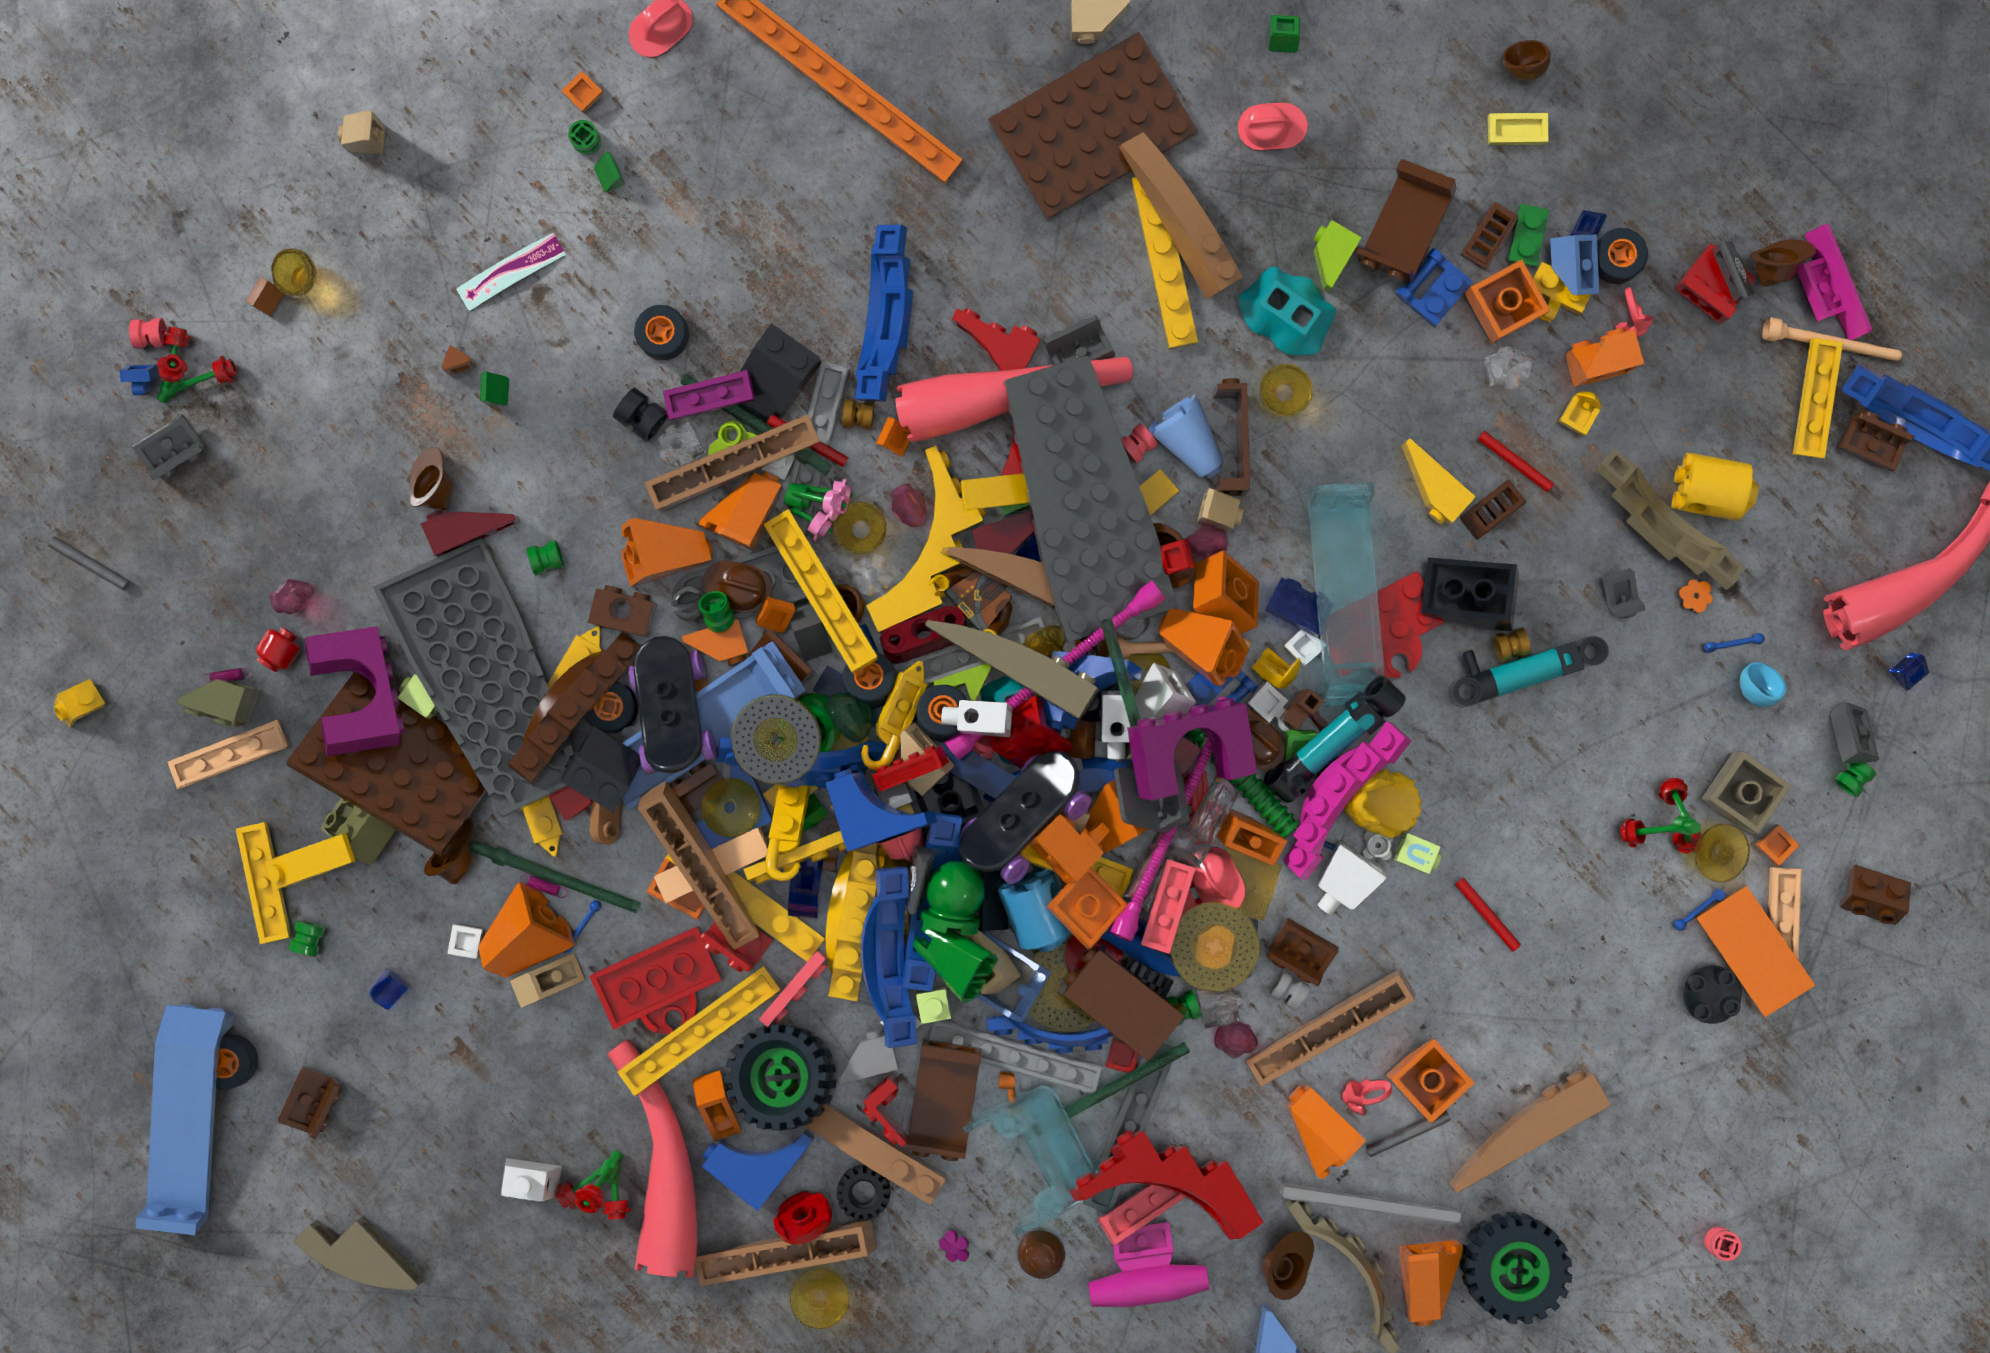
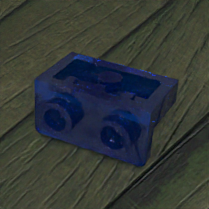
(1295, 606)

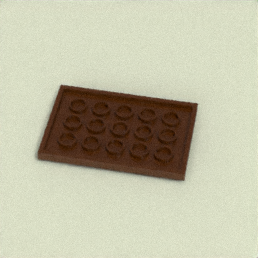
(1072, 128)
(414, 787)

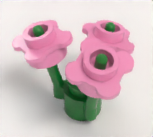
(834, 503)

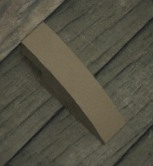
(359, 1256)

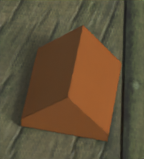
(265, 297)
(456, 361)

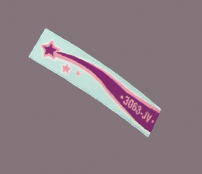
(510, 271)

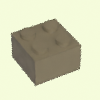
(1746, 792)

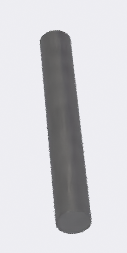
(88, 563)
(1406, 1134)

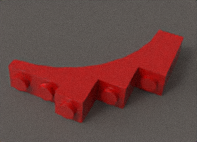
(1006, 351)
(1210, 1186)

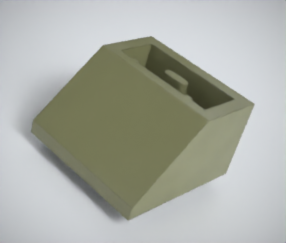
(225, 700)
(365, 832)

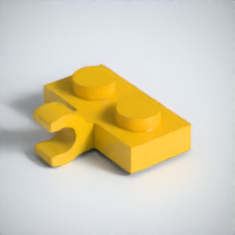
(1557, 293)

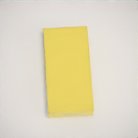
(1518, 129)

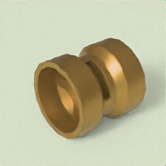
(858, 414)
(1512, 644)

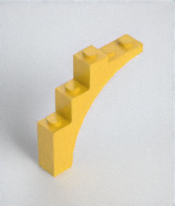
(913, 594)

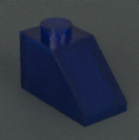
(806, 890)

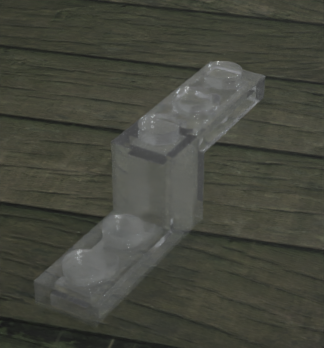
(1190, 841)

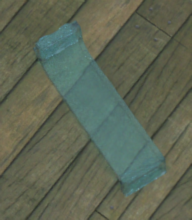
(1345, 590)

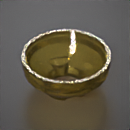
(1288, 375)
(858, 512)

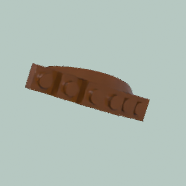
(569, 703)

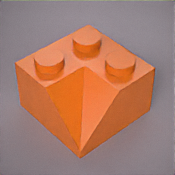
(1506, 301)
(1611, 357)
(1226, 591)
(1430, 1079)

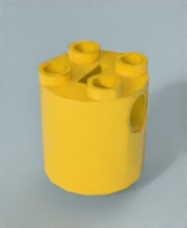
(1714, 487)

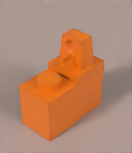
(1067, 850)

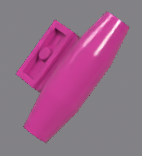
(1147, 1272)

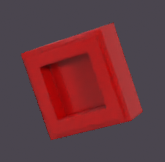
(1176, 557)
(1121, 1057)

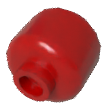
(277, 649)

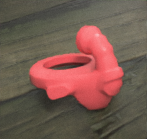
(1641, 321)
(1355, 1093)

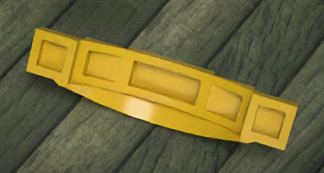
(846, 915)

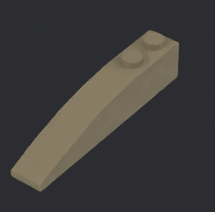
(1027, 667)

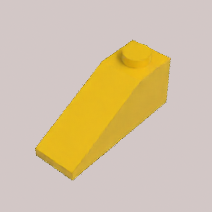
(1439, 489)
(310, 861)

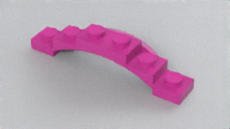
(1333, 792)

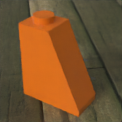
(745, 510)
(661, 550)
(1205, 643)
(1107, 810)
(523, 934)
(1323, 1132)
(1428, 1277)

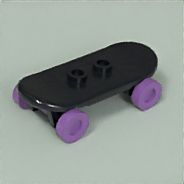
(669, 706)
(1021, 813)

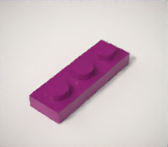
(709, 395)

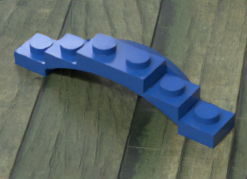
(887, 313)
(1922, 414)
(825, 765)
(944, 840)
(884, 957)
(1060, 1041)

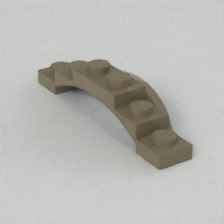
(1663, 526)
(1354, 1250)

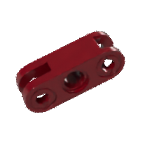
(906, 634)

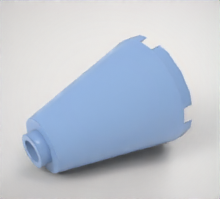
(1189, 437)

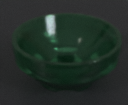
(850, 715)

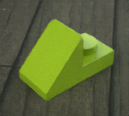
(972, 678)

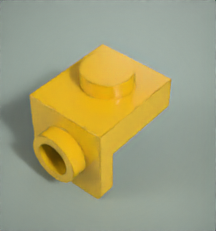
(77, 702)

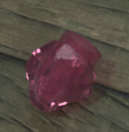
(908, 505)
(1207, 541)
(291, 596)
(1235, 1039)

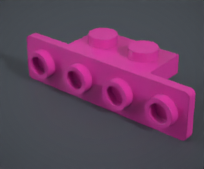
(1831, 286)

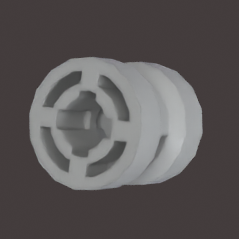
(1289, 990)

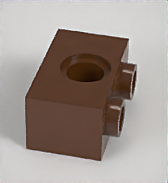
(637, 622)

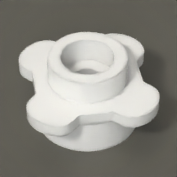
(1371, 851)

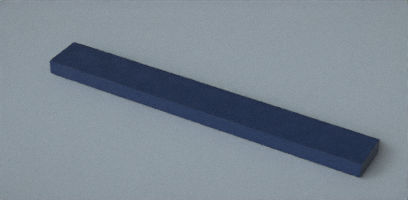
(970, 768)

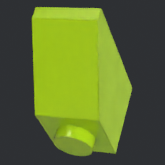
(1333, 251)

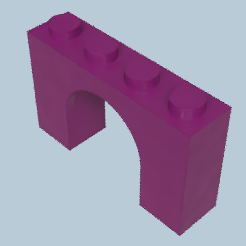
(361, 653)
(1155, 742)

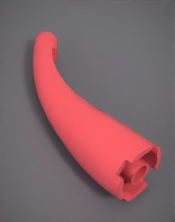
(965, 399)
(1885, 603)
(670, 1208)

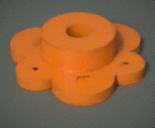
(1703, 598)

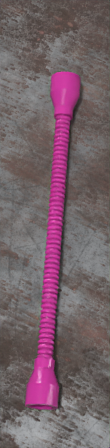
(1146, 598)
(1127, 922)

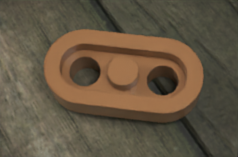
(604, 824)

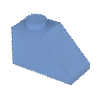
(1576, 263)
(1272, 1335)

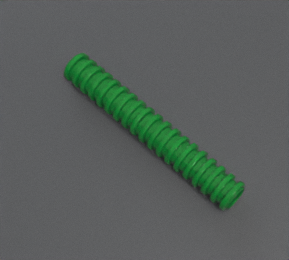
(1257, 795)

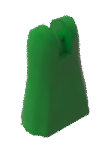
(956, 961)

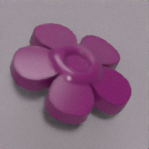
(955, 1246)

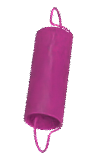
(229, 675)
(544, 886)

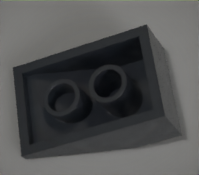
(778, 373)
(1471, 593)
(952, 797)

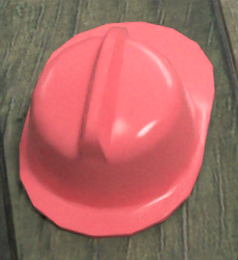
(660, 27)
(1272, 126)
(903, 845)
(1219, 879)

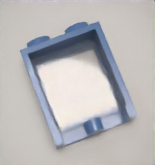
(1019, 995)

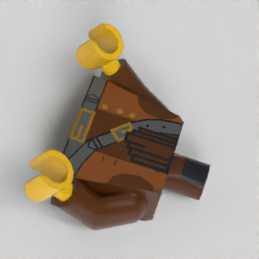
(978, 596)

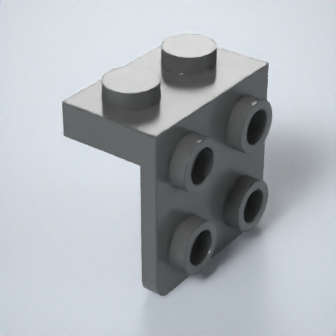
(1155, 815)

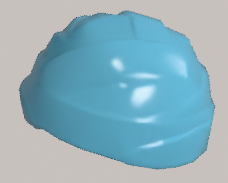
(1762, 685)

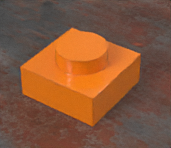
(582, 92)
(894, 437)
(775, 614)
(1777, 845)

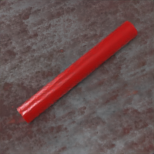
(821, 448)
(1515, 461)
(1486, 912)

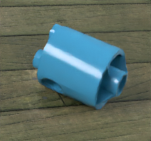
(1027, 911)

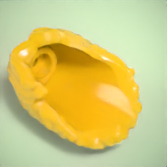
(1386, 804)

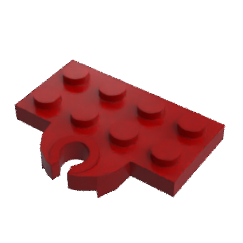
(1403, 623)
(657, 982)

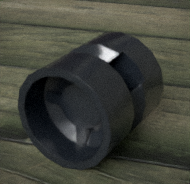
(631, 409)

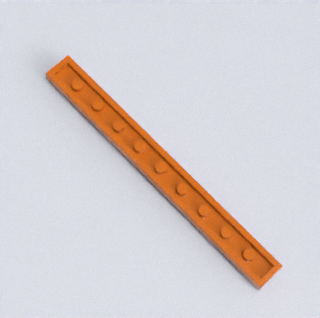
(843, 86)

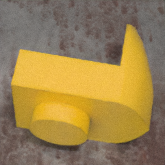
(1581, 412)
(1275, 669)

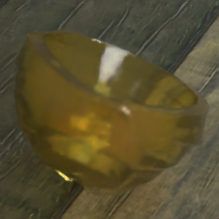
(293, 272)

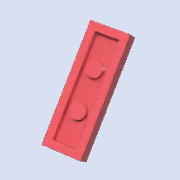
(1167, 906)
(794, 989)
(1137, 1211)

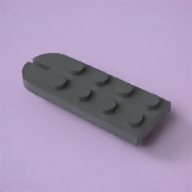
(768, 560)

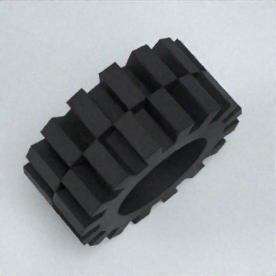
(1155, 980)
(857, 1209)

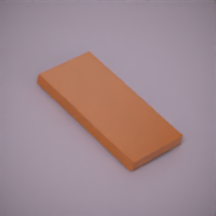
(1755, 951)

